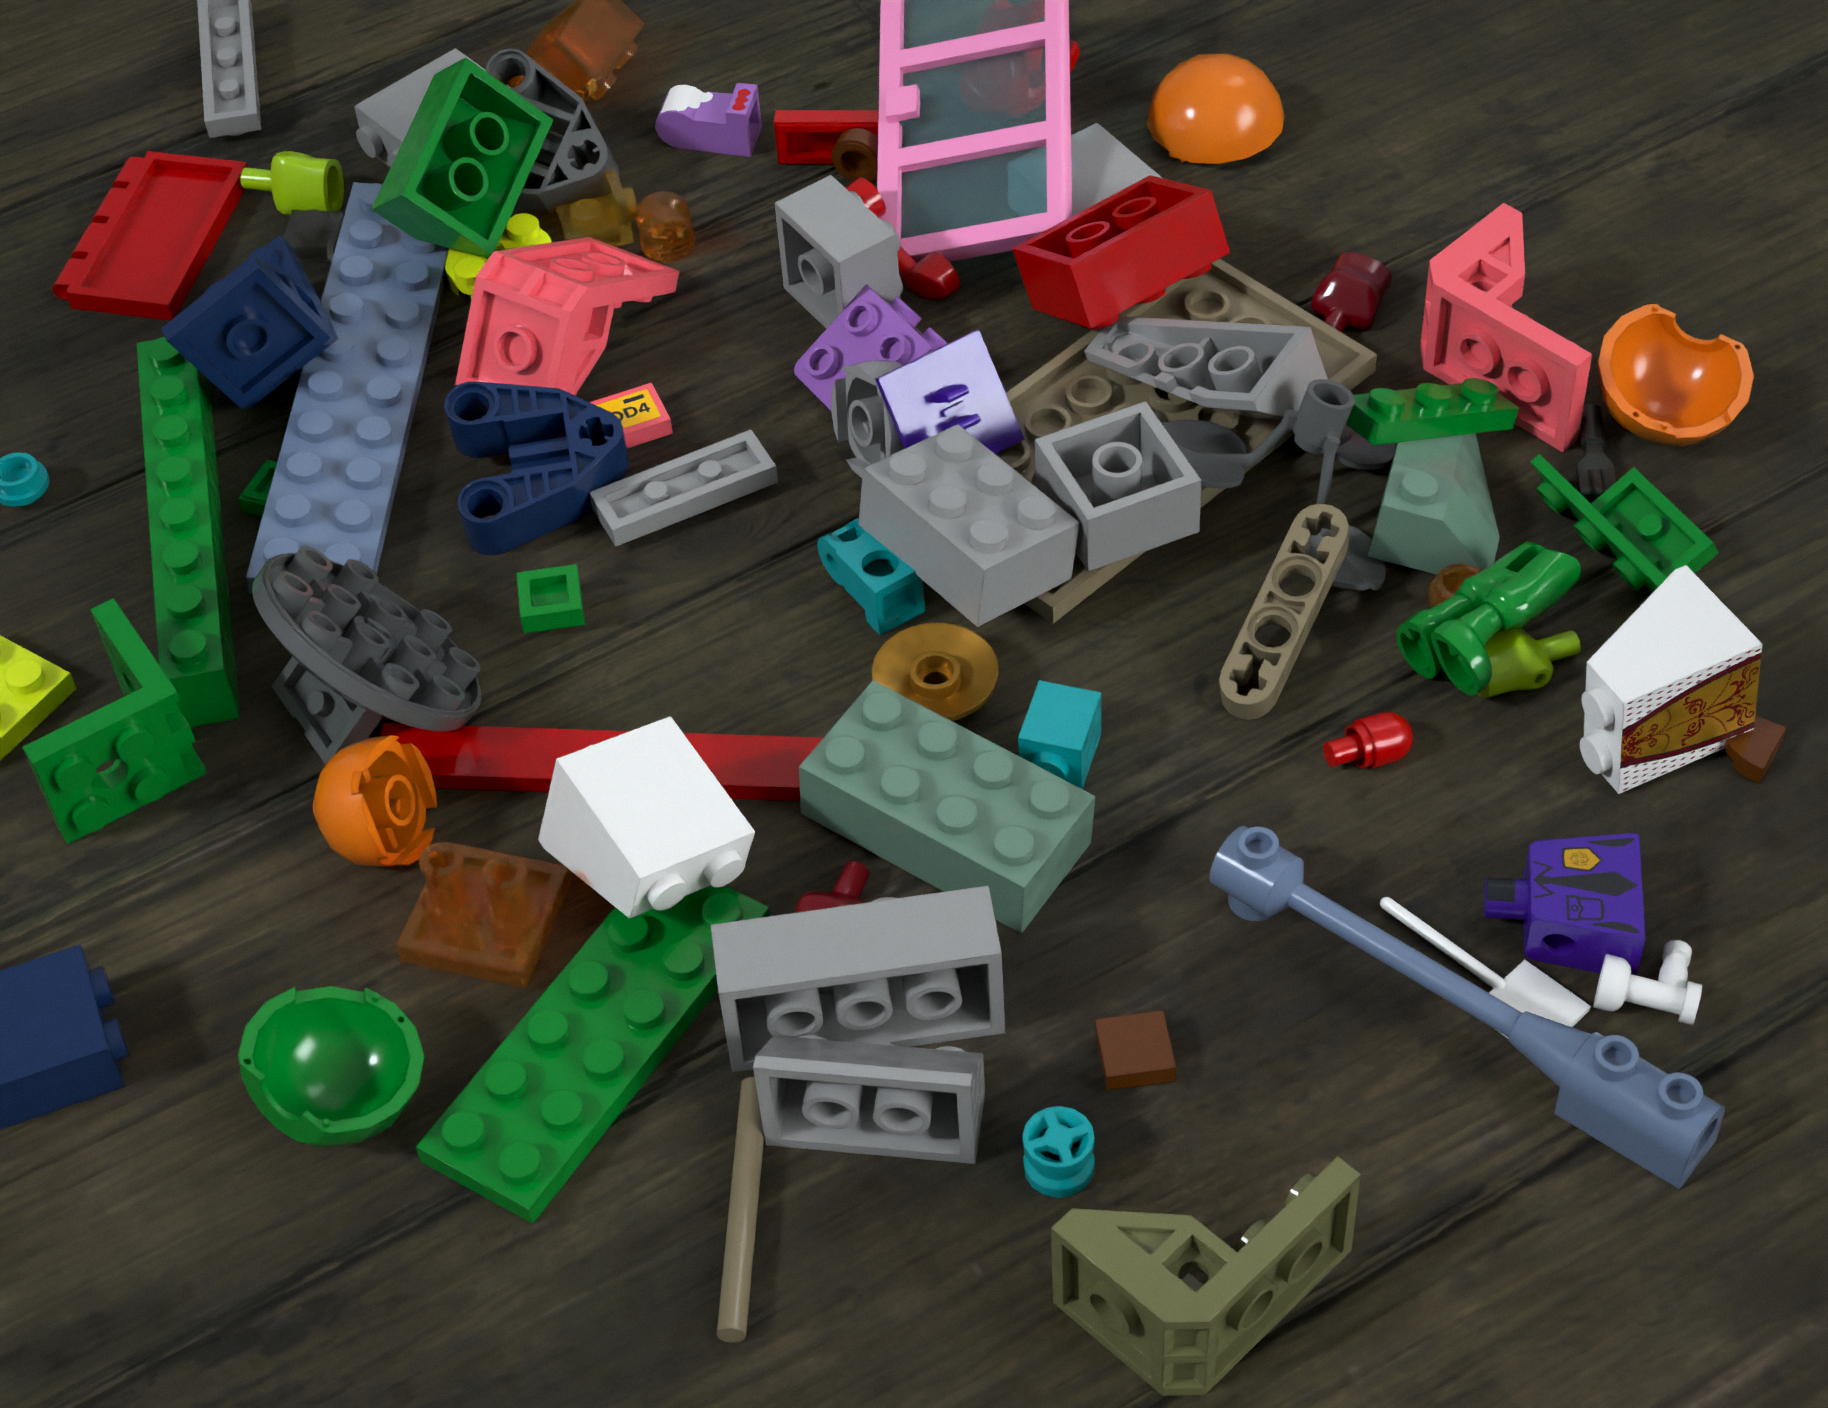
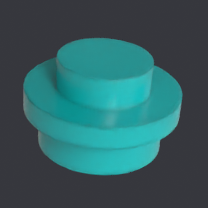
(21, 479)

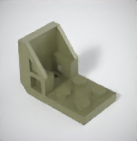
(1183, 1336)

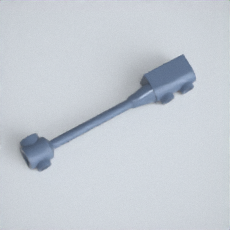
(1602, 1081)

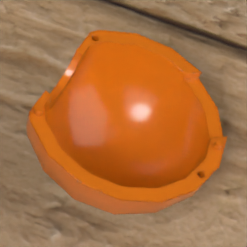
(1215, 110)
(1669, 382)

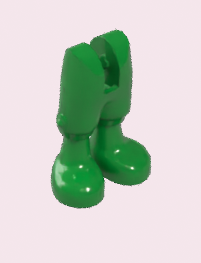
(1495, 599)

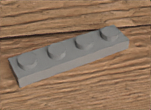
(228, 67)

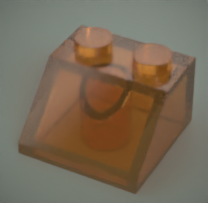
(586, 45)

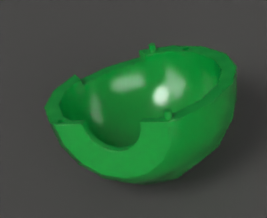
(330, 1064)

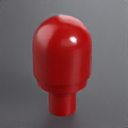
(1371, 742)

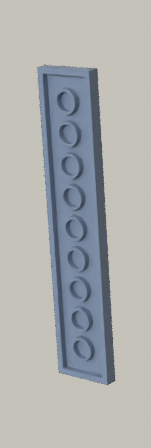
(356, 395)

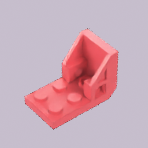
(548, 311)
(1478, 334)

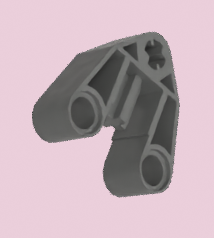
(564, 156)

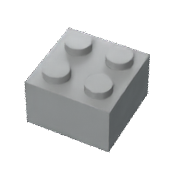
(834, 249)
(1120, 483)

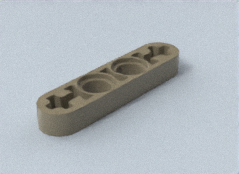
(1279, 608)

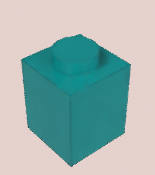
(1062, 730)

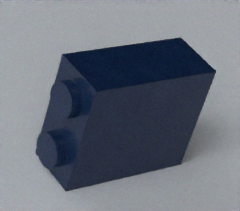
(56, 1036)

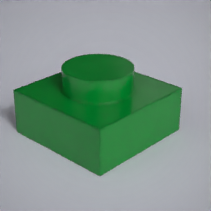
(550, 598)

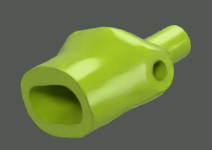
(299, 182)
(1524, 662)

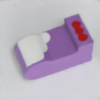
(711, 119)

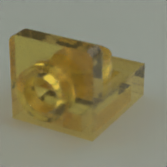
(601, 217)

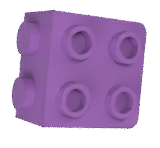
(864, 332)

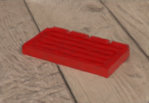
(151, 235)

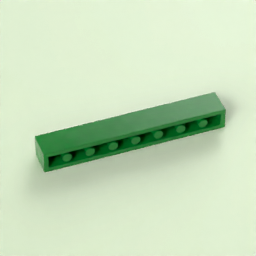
(186, 535)

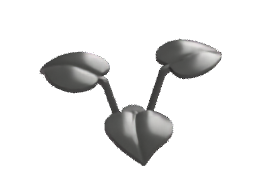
(1318, 429)

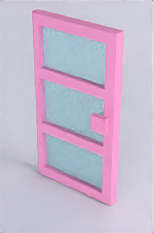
(974, 123)

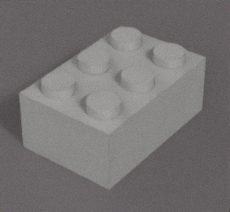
(968, 524)

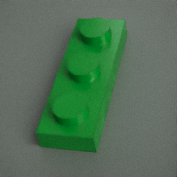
(1431, 412)

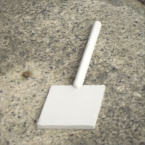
(1522, 989)

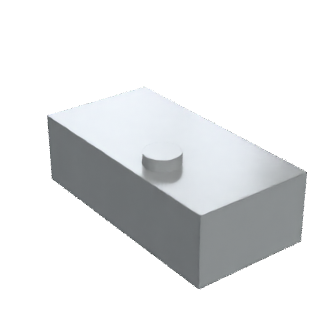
(863, 973)

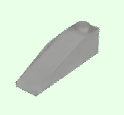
(1214, 364)

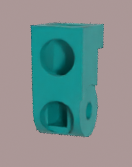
(872, 576)

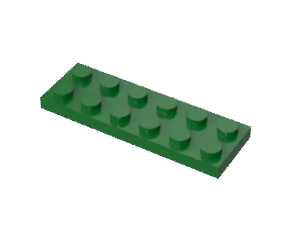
(582, 1052)

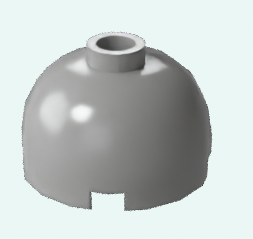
(862, 414)

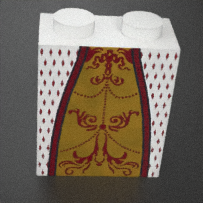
(1669, 685)

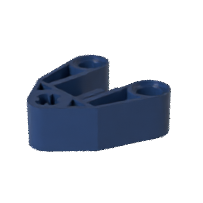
(556, 454)

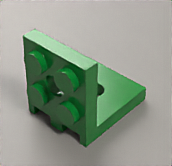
(138, 731)

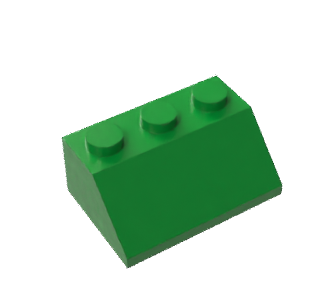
(463, 161)

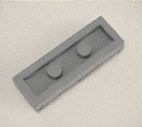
(683, 487)

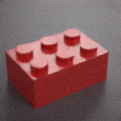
(1122, 251)

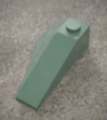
(1436, 507)

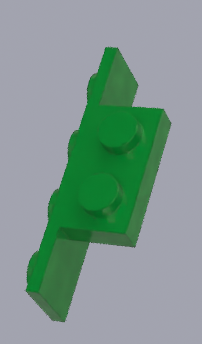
(1632, 524)

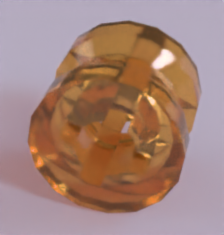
(656, 215)

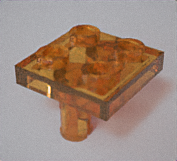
(483, 912)

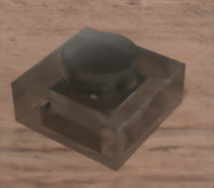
(314, 234)

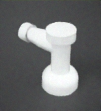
(1667, 994)

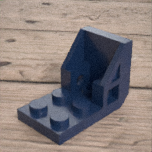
(254, 325)

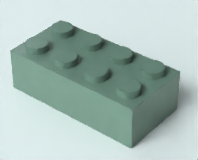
(946, 803)

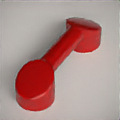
(929, 278)

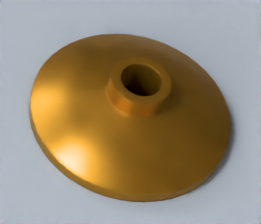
(939, 668)

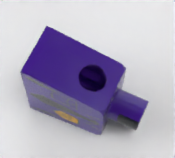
(1576, 901)

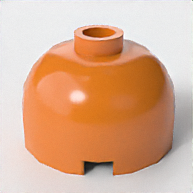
(376, 802)

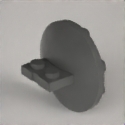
(360, 653)

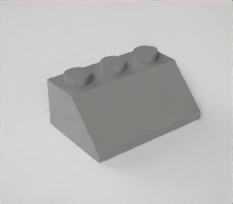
(870, 1098)

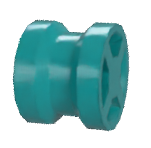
(1070, 1137)

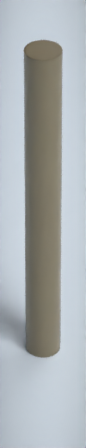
(741, 1217)

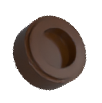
(856, 154)

